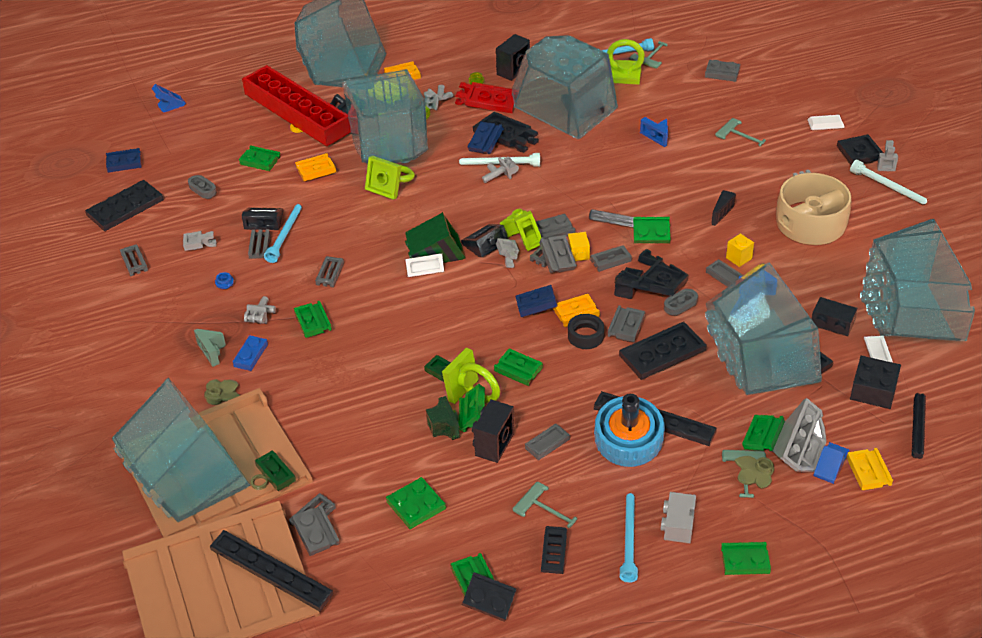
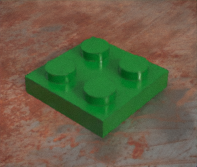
(415, 503)

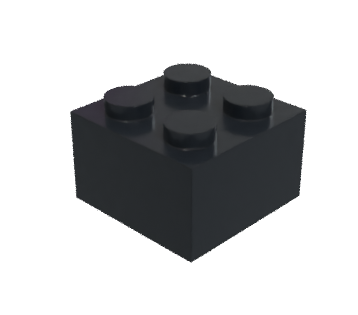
(510, 56)
(875, 382)
(493, 430)

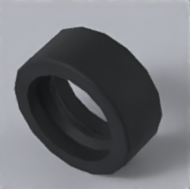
(585, 321)

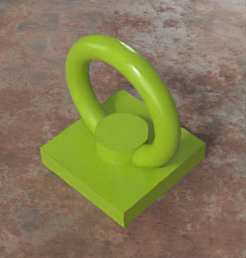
(624, 70)
(384, 177)
(462, 375)

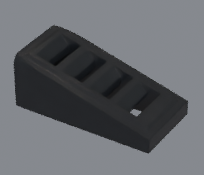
(723, 206)
(625, 291)
(554, 536)

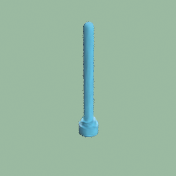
(647, 45)
(272, 253)
(628, 570)

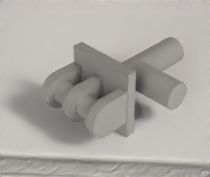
(432, 98)
(507, 167)
(259, 312)

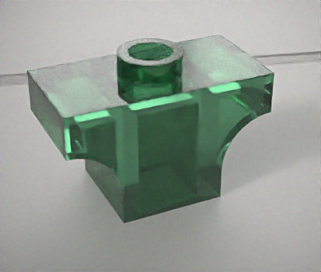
(443, 420)

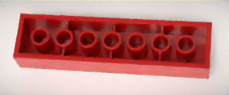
(297, 105)

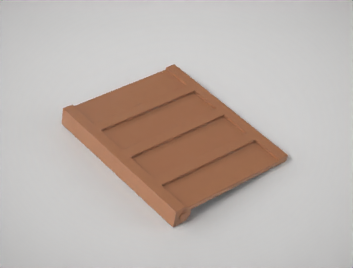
(247, 433)
(199, 594)

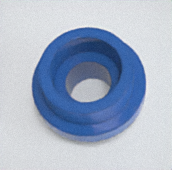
(224, 280)

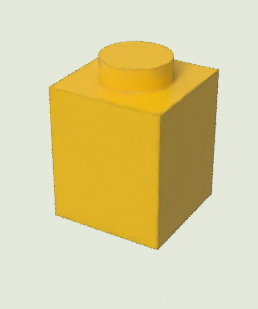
(579, 246)
(740, 250)

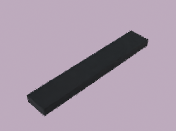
(673, 423)
(272, 570)

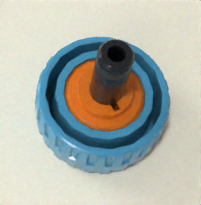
(629, 431)

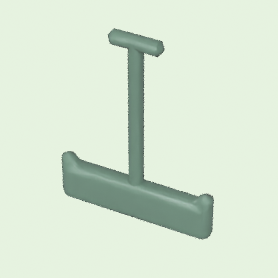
(647, 61)
(729, 127)
(731, 455)
(531, 497)

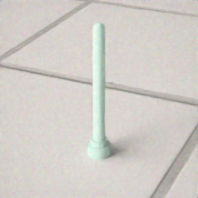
(533, 160)
(859, 168)

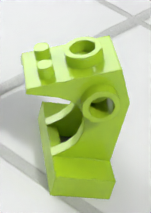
(524, 224)

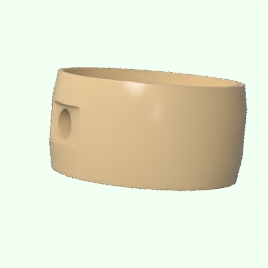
(816, 219)

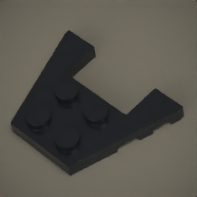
(658, 278)

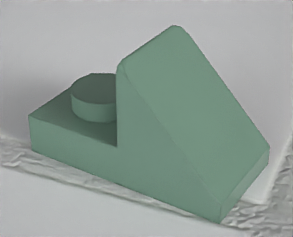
(210, 343)

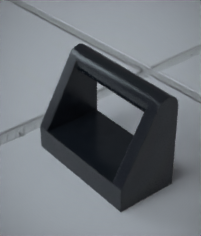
(262, 218)
(485, 239)

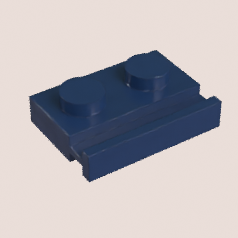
(485, 137)
(123, 160)
(536, 300)

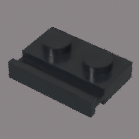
(489, 596)

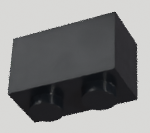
(834, 316)

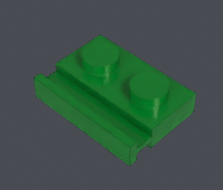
(259, 158)
(651, 229)
(312, 319)
(518, 366)
(471, 407)
(763, 432)
(745, 558)
(464, 569)

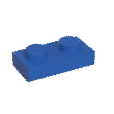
(250, 353)

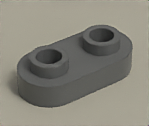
(202, 186)
(680, 301)

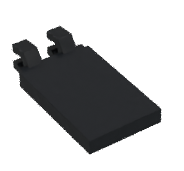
(513, 133)

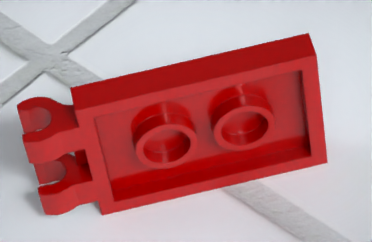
(485, 97)

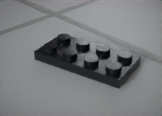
(124, 205)
(662, 350)

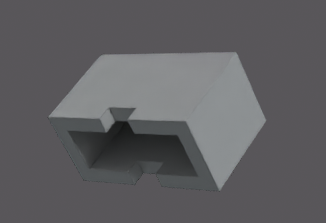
(679, 517)

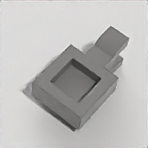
(888, 160)
(196, 240)
(508, 249)

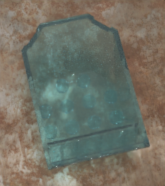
(338, 41)
(565, 84)
(386, 116)
(917, 286)
(764, 333)
(177, 455)

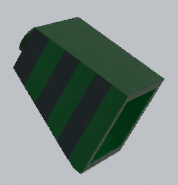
(433, 238)

